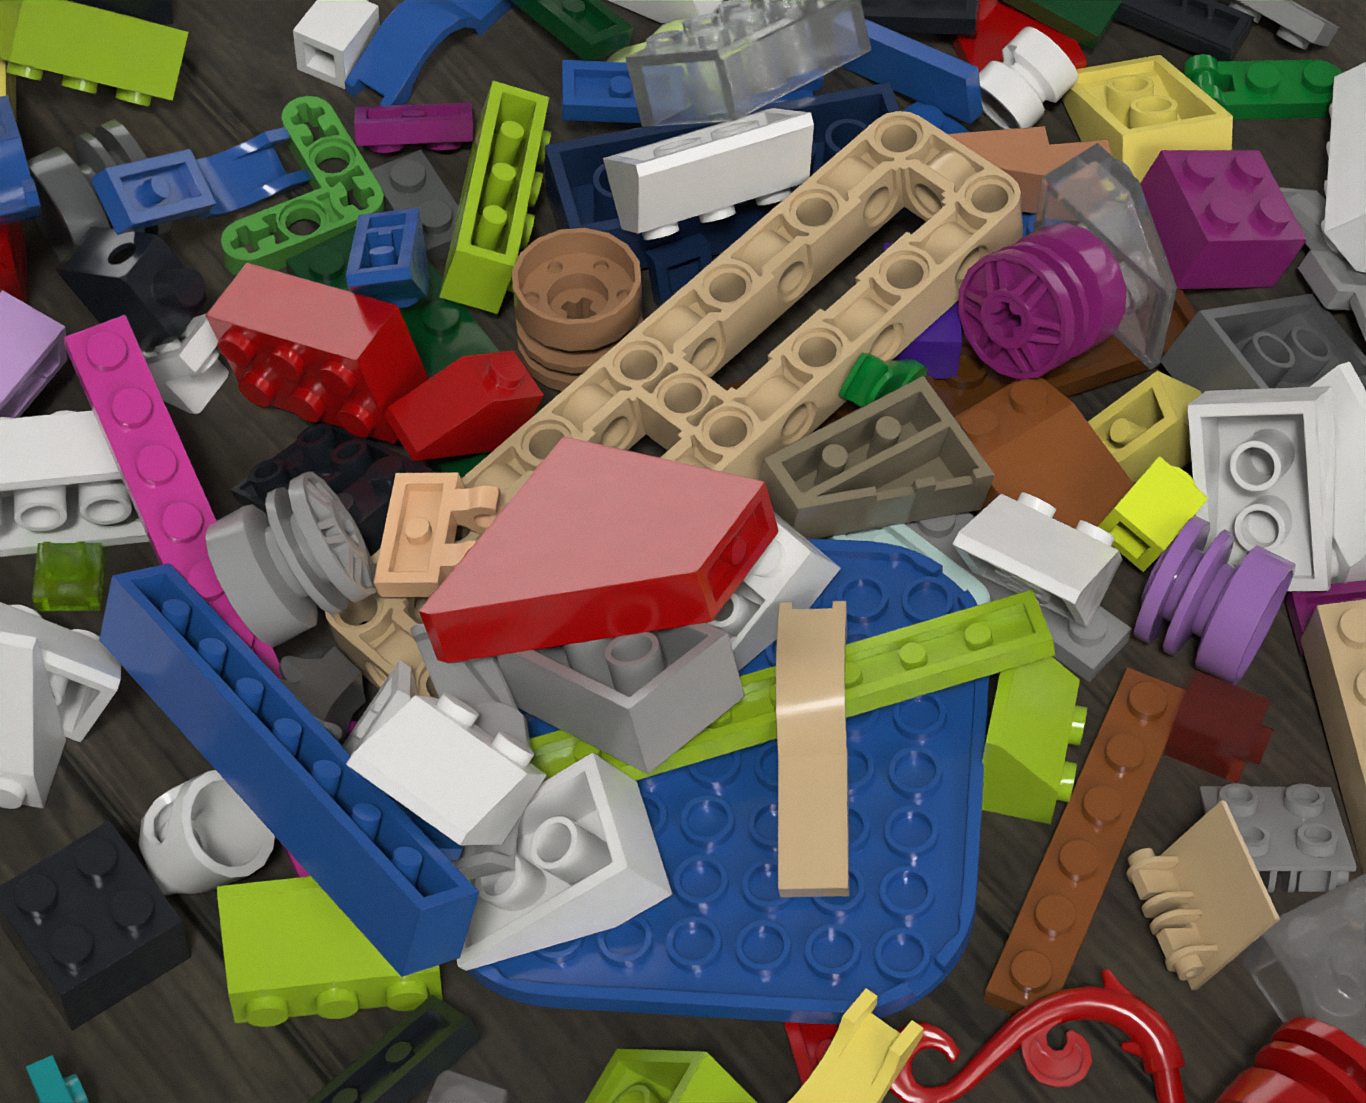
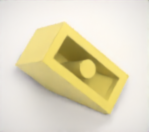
(1148, 424)

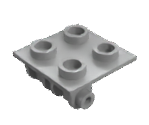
(1289, 832)

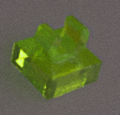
(68, 576)

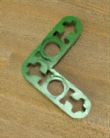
(324, 205)

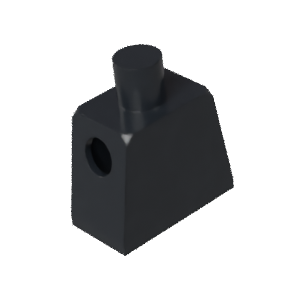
(134, 278)

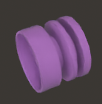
(1213, 600)

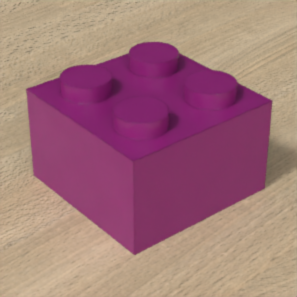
(1221, 218)

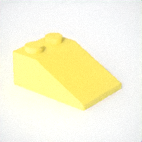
(1145, 109)

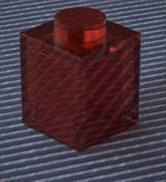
(1219, 728)

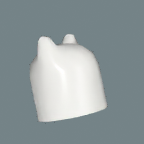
(202, 837)

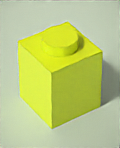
(1153, 513)

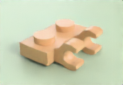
(422, 529)

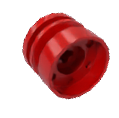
(1303, 1065)

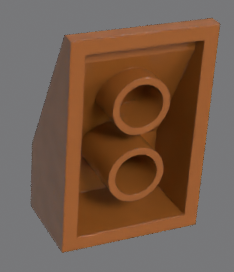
(1045, 449)

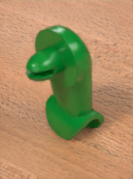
(875, 378)

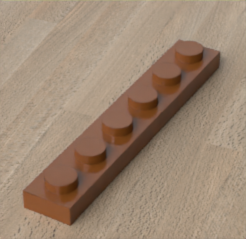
(1086, 843)

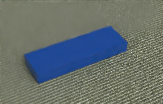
(920, 73)

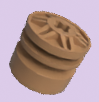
(574, 302)

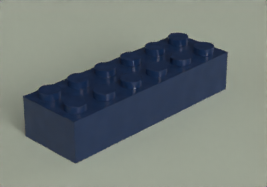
(583, 196)

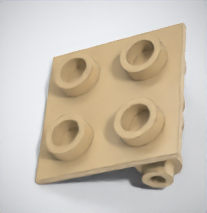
(1203, 897)

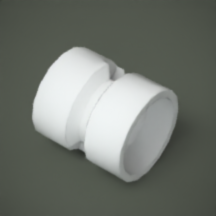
(1030, 73)

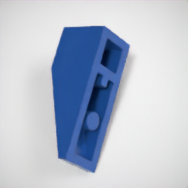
(389, 258)

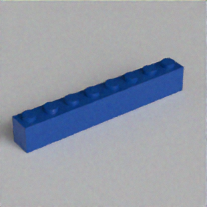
(289, 770)

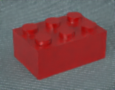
(316, 350)

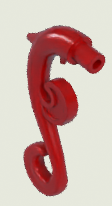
(1114, 1004)

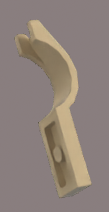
(812, 752)

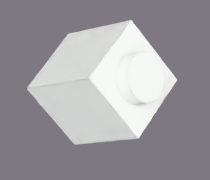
(334, 38)

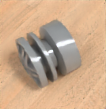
(290, 560)

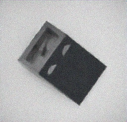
(350, 465)

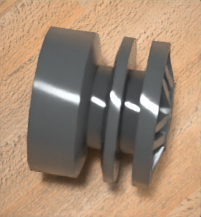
(65, 188)

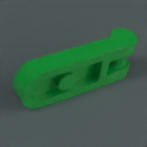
(1266, 87)

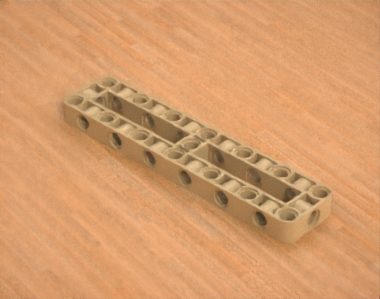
(662, 370)

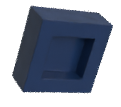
(676, 264)

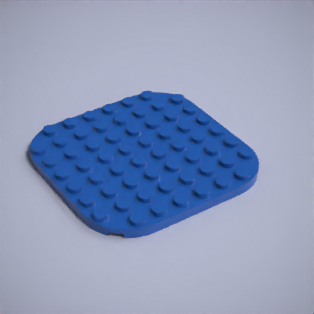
(725, 933)

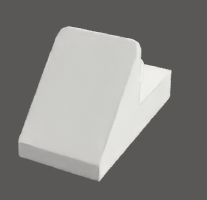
(188, 367)

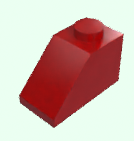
(466, 407)

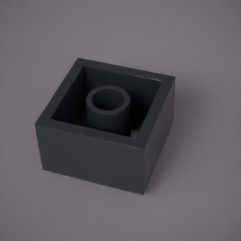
(91, 925)

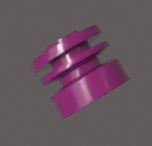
(1042, 300)

